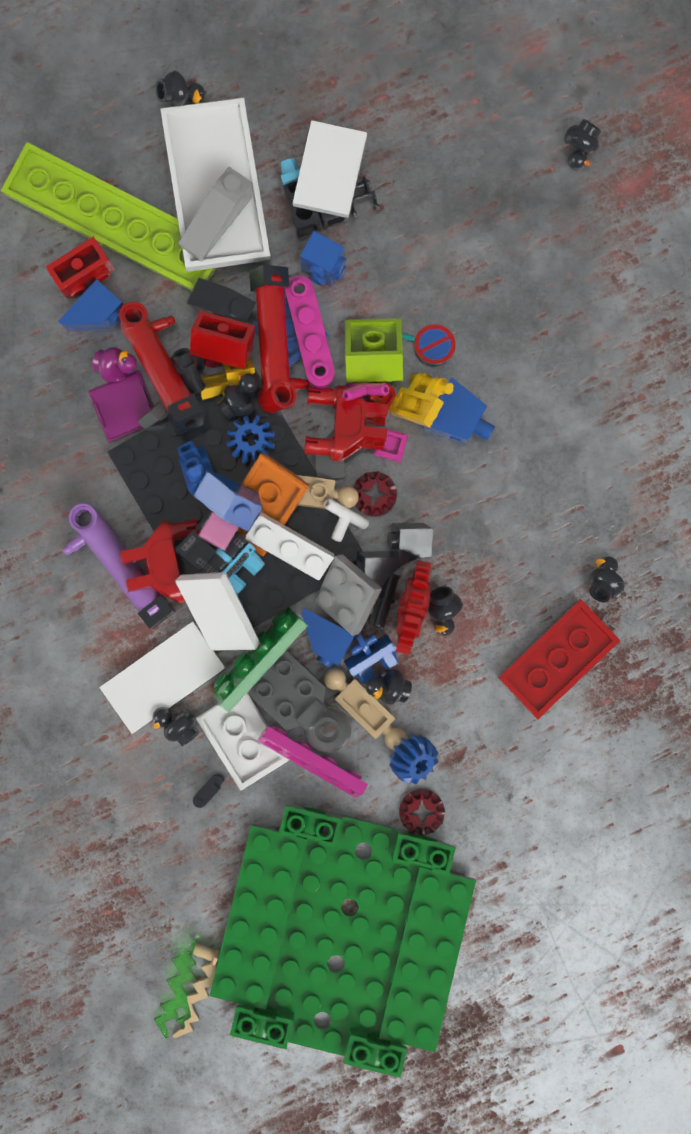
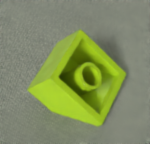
(373, 350)

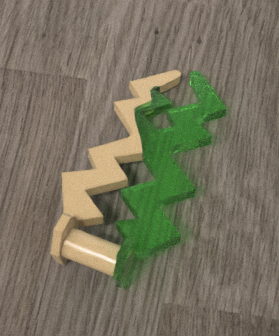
(182, 963)

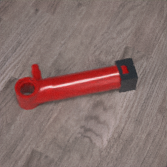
(269, 285)
(182, 408)

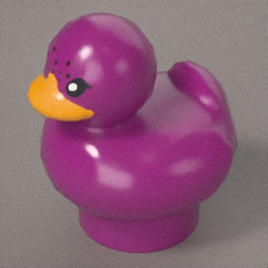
(113, 364)

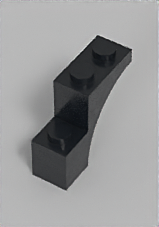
(405, 543)

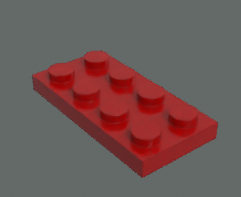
(559, 659)

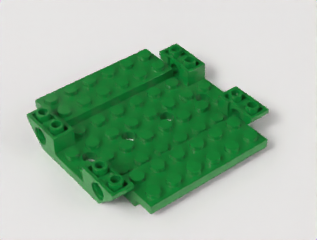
(394, 947)

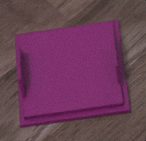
(121, 405)

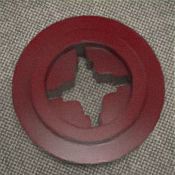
(382, 504)
(411, 803)

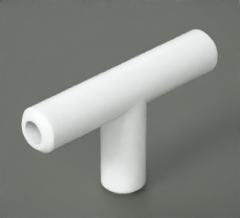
(345, 517)

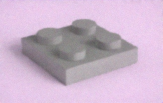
(347, 594)

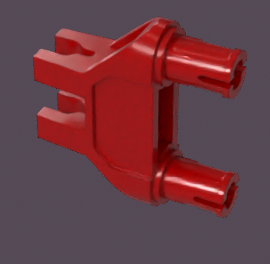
(349, 423)
(159, 560)

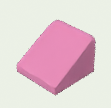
(218, 531)

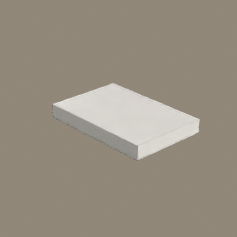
(330, 169)
(218, 611)
(235, 741)

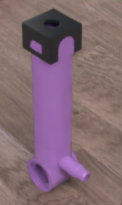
(106, 546)

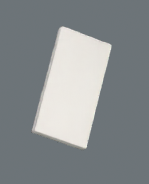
(162, 677)

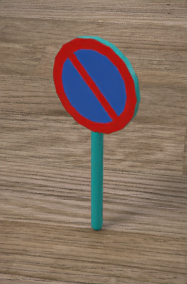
(433, 344)

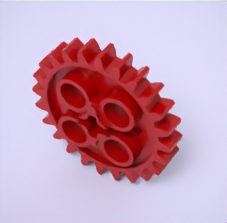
(413, 607)

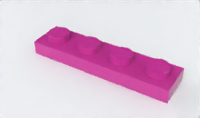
(323, 766)

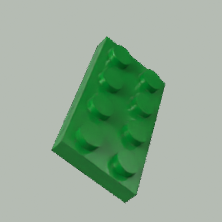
(252, 665)

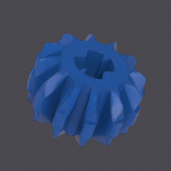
(258, 431)
(413, 759)

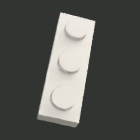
(289, 546)

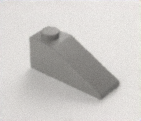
(217, 213)

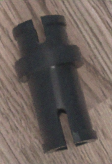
(187, 367)

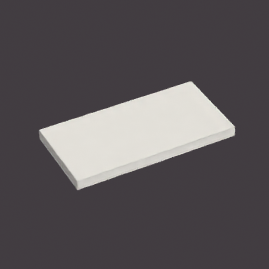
(200, 147)

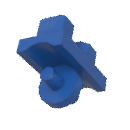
(194, 464)
(369, 652)

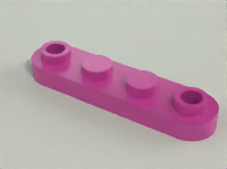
(310, 331)

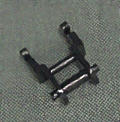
(370, 194)
(208, 791)

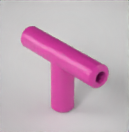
(361, 389)

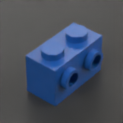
(323, 260)

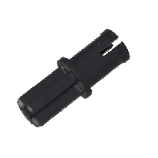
(384, 602)

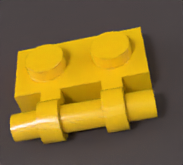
(419, 406)

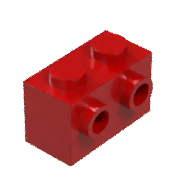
(80, 268)
(222, 339)

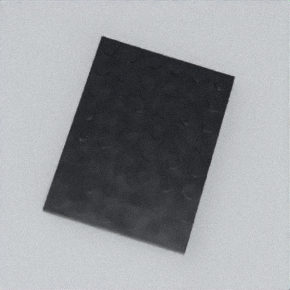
(158, 485)

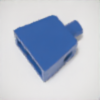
(461, 416)

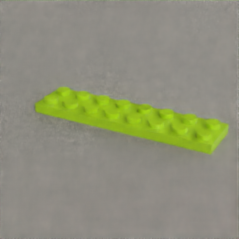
(102, 212)

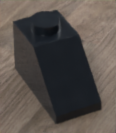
(220, 300)

